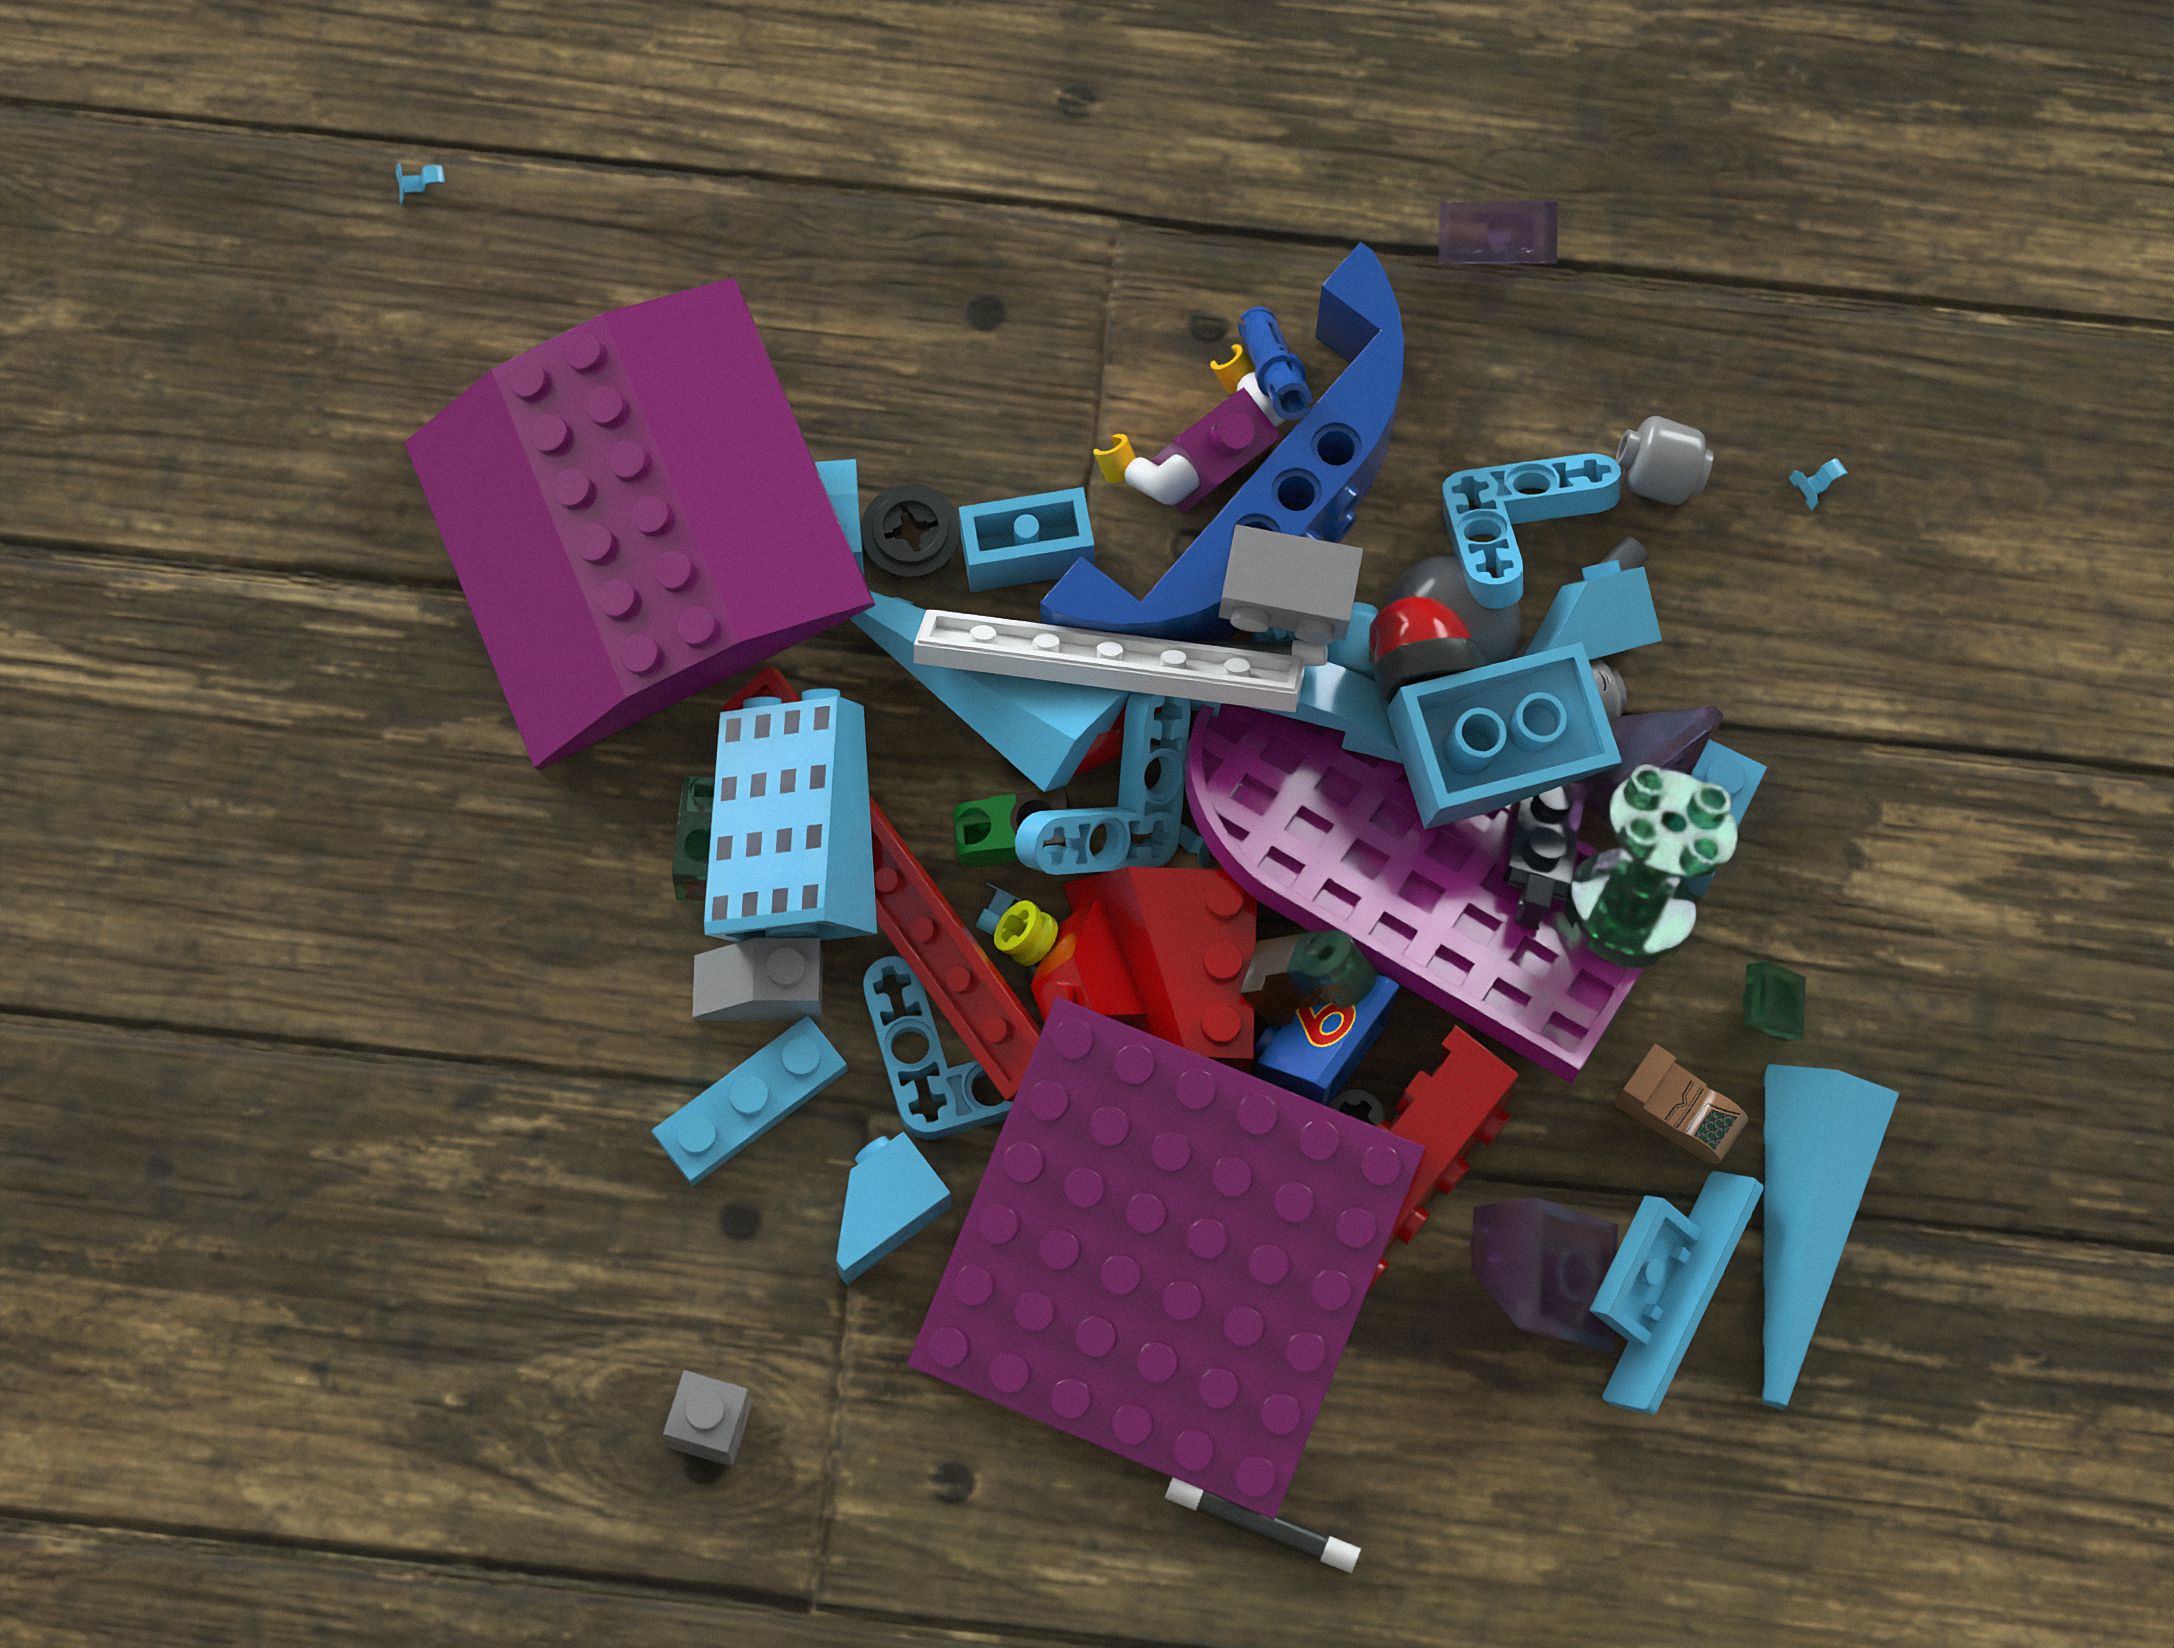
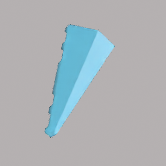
(1030, 721)
(1818, 1157)

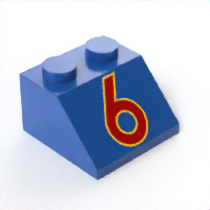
(1324, 1044)

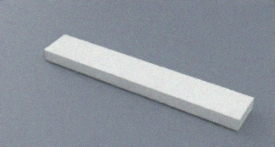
(1110, 660)

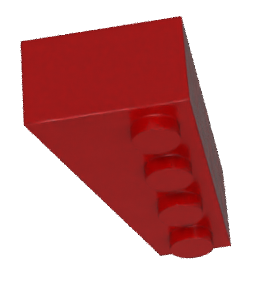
(1448, 1116)

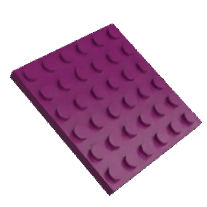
(1166, 1257)

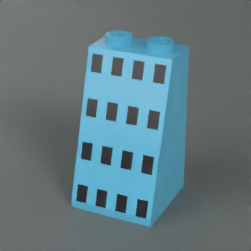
(791, 822)

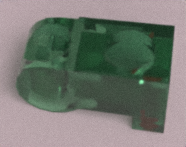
(693, 838)

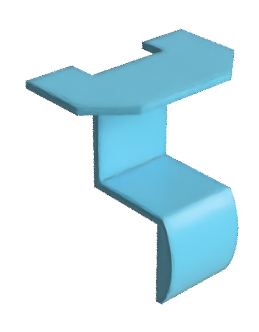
(416, 184)
(1818, 482)
(1195, 845)
(1000, 904)

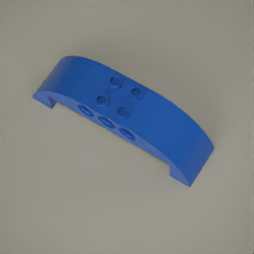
(1299, 490)

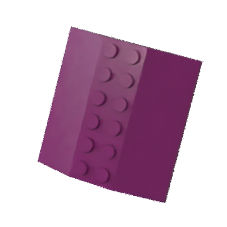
(634, 516)

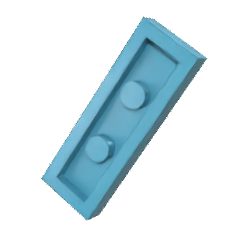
(749, 1100)

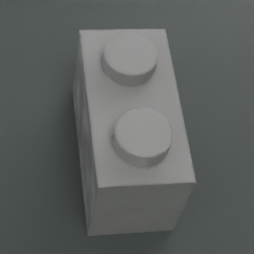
(1290, 584)

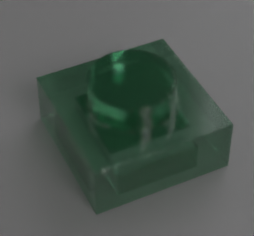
(1774, 1001)

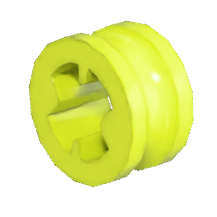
(1025, 933)

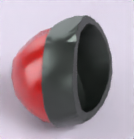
(1418, 643)

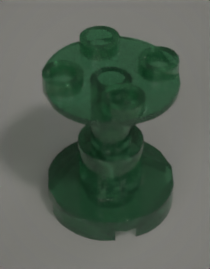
(1635, 895)

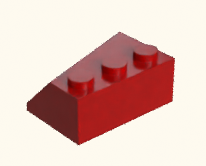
(1188, 953)

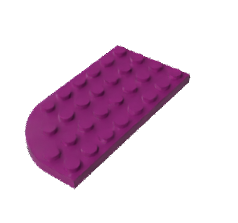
(1345, 849)

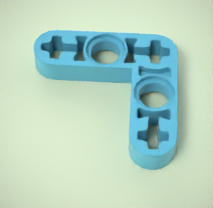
(1590, 487)
(1138, 808)
(951, 1085)

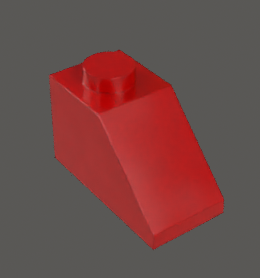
(1088, 968)

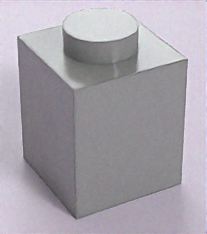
(708, 1418)

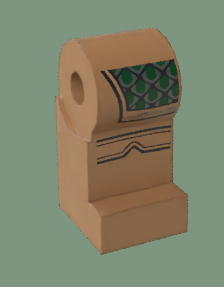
(1682, 1107)

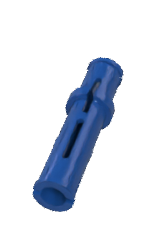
(1278, 370)

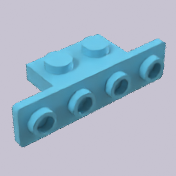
(1666, 1282)

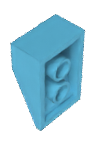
(1501, 733)

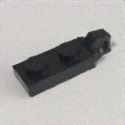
(1543, 850)

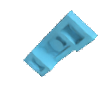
(1343, 702)

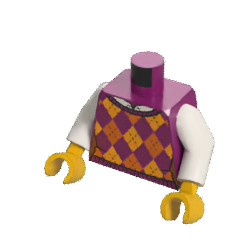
(1208, 450)

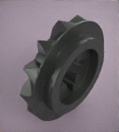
(927, 510)

